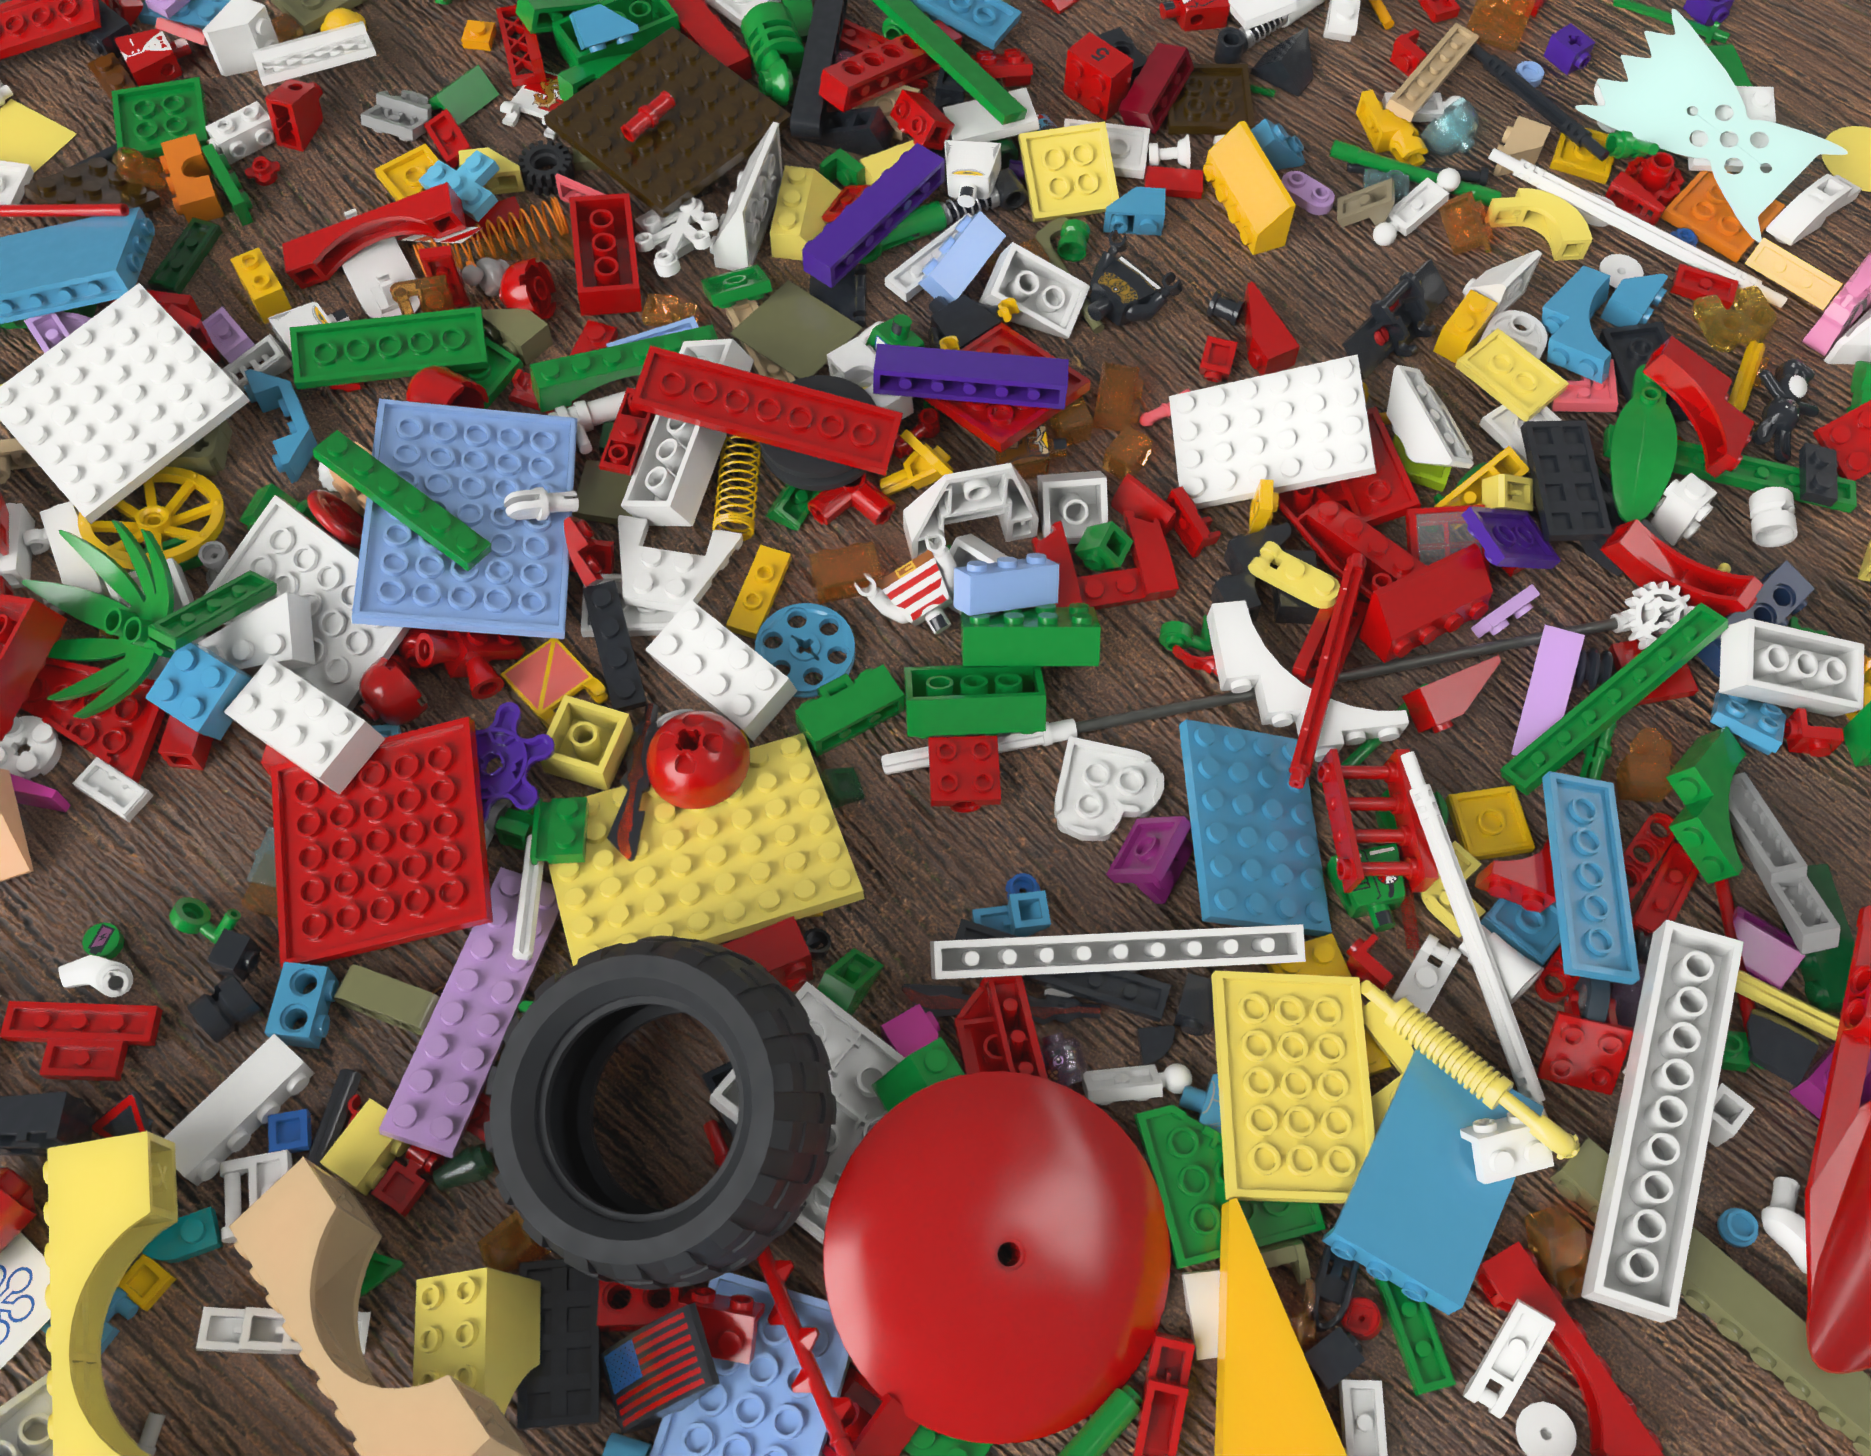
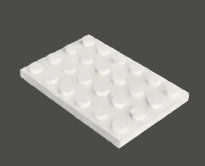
(1280, 426)
(315, 566)

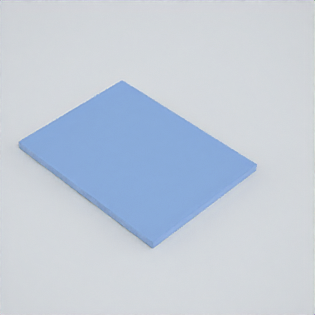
(468, 467)

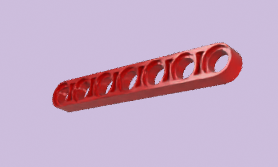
(1638, 872)

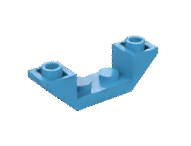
(292, 450)

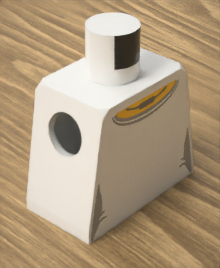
(971, 170)
(302, 316)

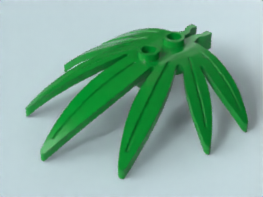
(114, 618)

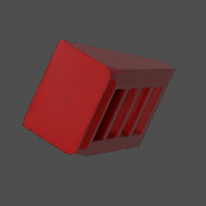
(1625, 189)

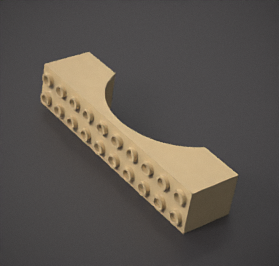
(312, 1255)

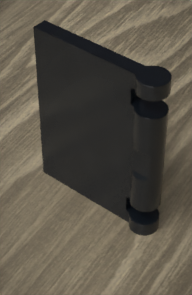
(846, 296)

